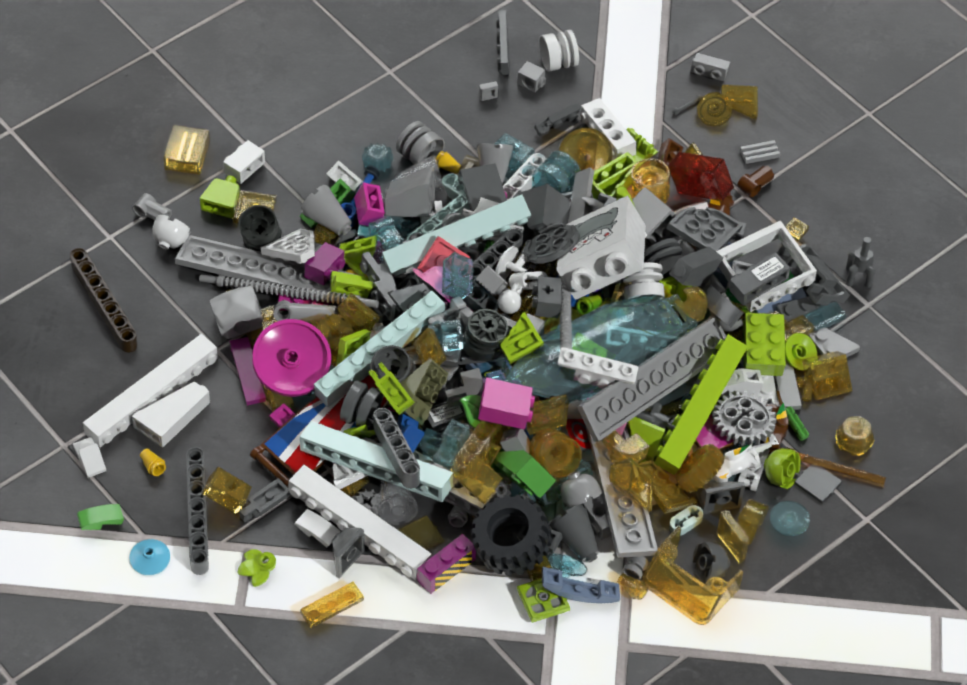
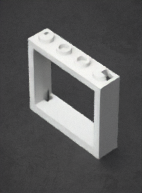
(759, 239)

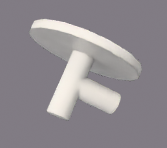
(507, 262)

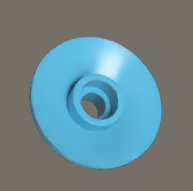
(152, 563)

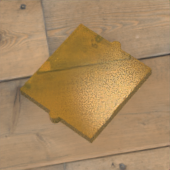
(480, 479)
(423, 533)

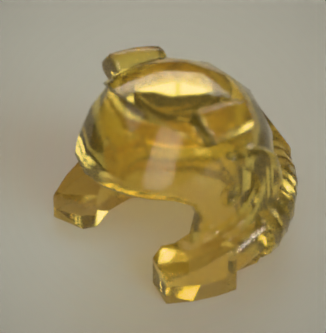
(695, 304)

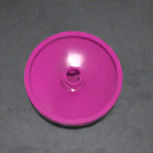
(291, 357)

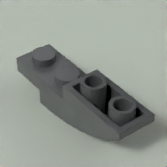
(382, 283)

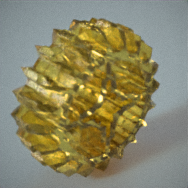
(699, 468)

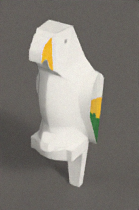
(739, 460)

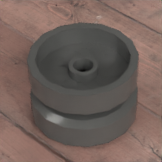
(361, 404)

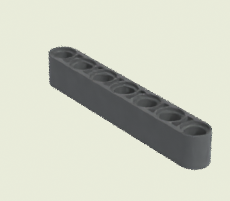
(197, 518)

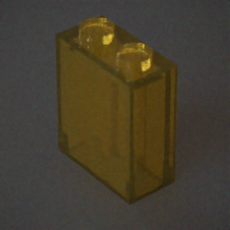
(186, 149)

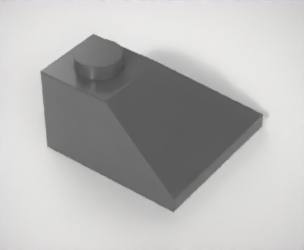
(720, 496)
(347, 549)

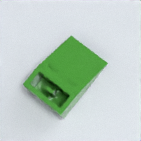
(524, 471)

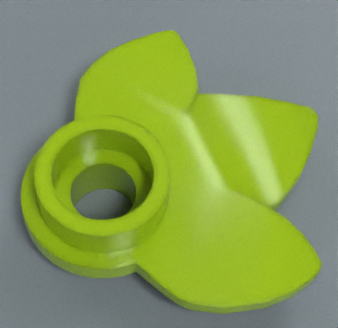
(360, 432)
(255, 567)

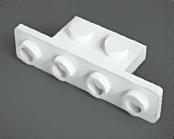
(596, 369)

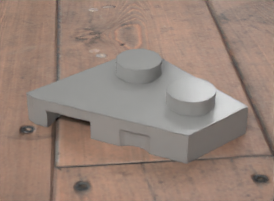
(829, 341)

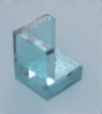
(451, 335)

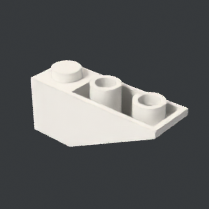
(744, 380)

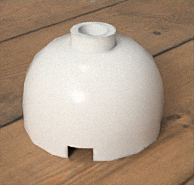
(169, 233)

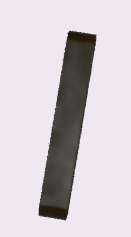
(103, 300)

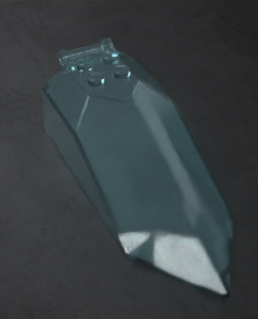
(617, 331)

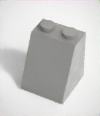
(411, 195)
(655, 216)

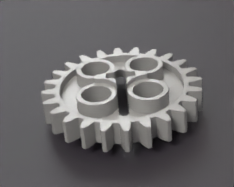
(743, 418)

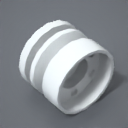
(559, 50)
(645, 282)

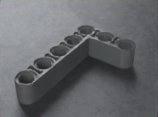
(491, 256)

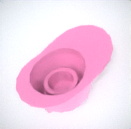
(433, 277)

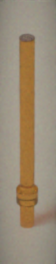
(840, 468)

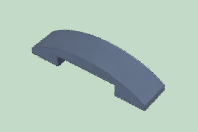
(578, 590)

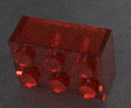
(700, 176)

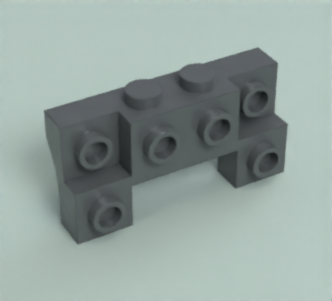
(826, 286)

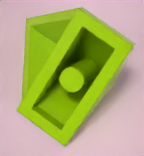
(354, 249)

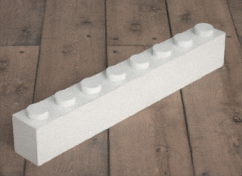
(154, 386)
(348, 513)

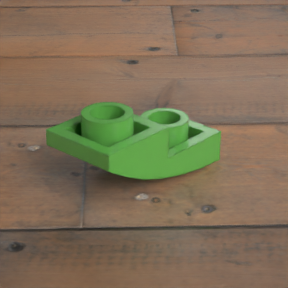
(95, 517)

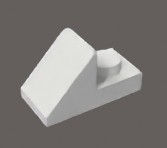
(89, 457)

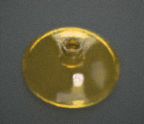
(587, 142)

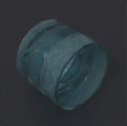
(557, 171)

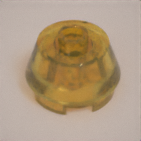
(855, 435)

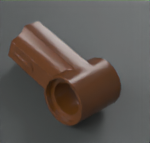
(752, 183)

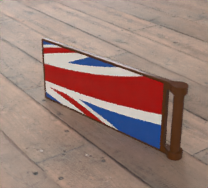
(285, 442)

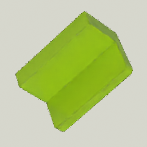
(350, 283)

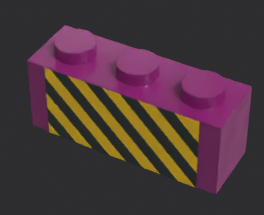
(446, 564)

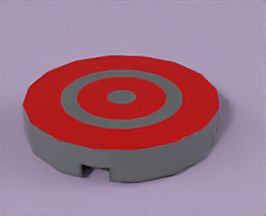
(577, 430)

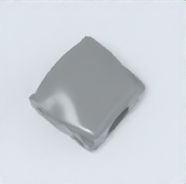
(237, 312)

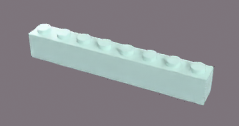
(459, 233)
(397, 333)
(371, 460)

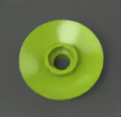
(802, 345)

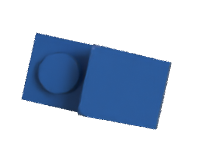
(410, 431)

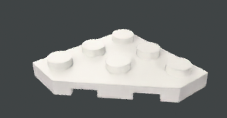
(295, 247)

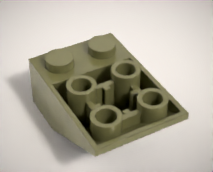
(423, 388)

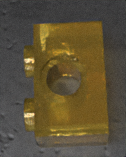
(227, 490)

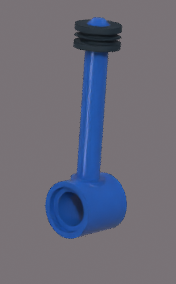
(371, 173)

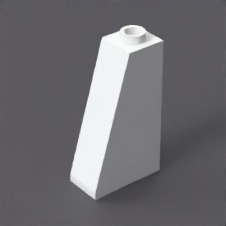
(171, 414)

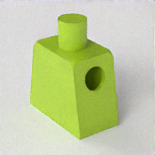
(221, 197)

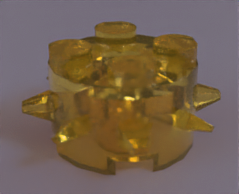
(333, 329)

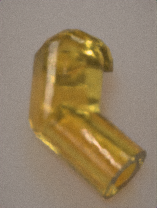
(807, 388)

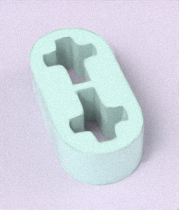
(684, 517)

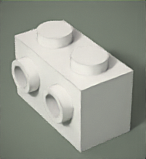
(244, 161)

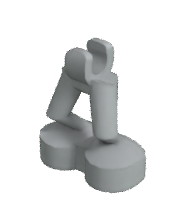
(457, 308)

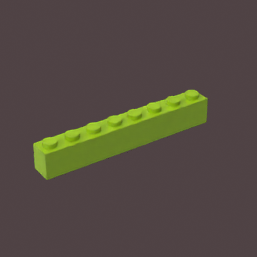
(700, 404)

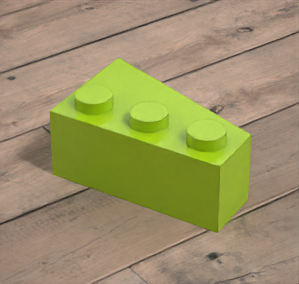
(613, 175)

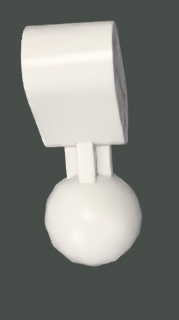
(510, 300)

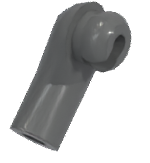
(343, 238)

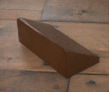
(668, 151)

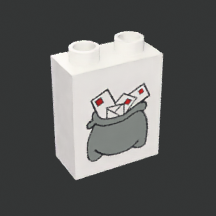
(607, 248)

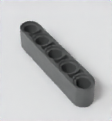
(396, 448)

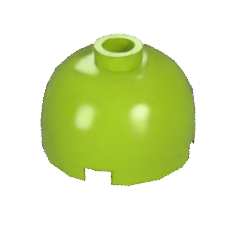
(781, 467)

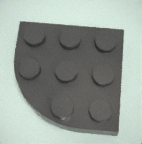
(705, 227)

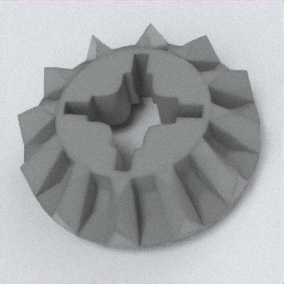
(368, 495)

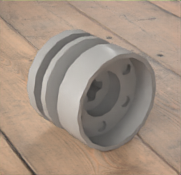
(419, 142)

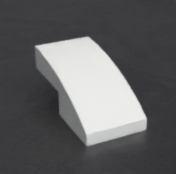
(317, 526)

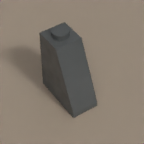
(696, 267)

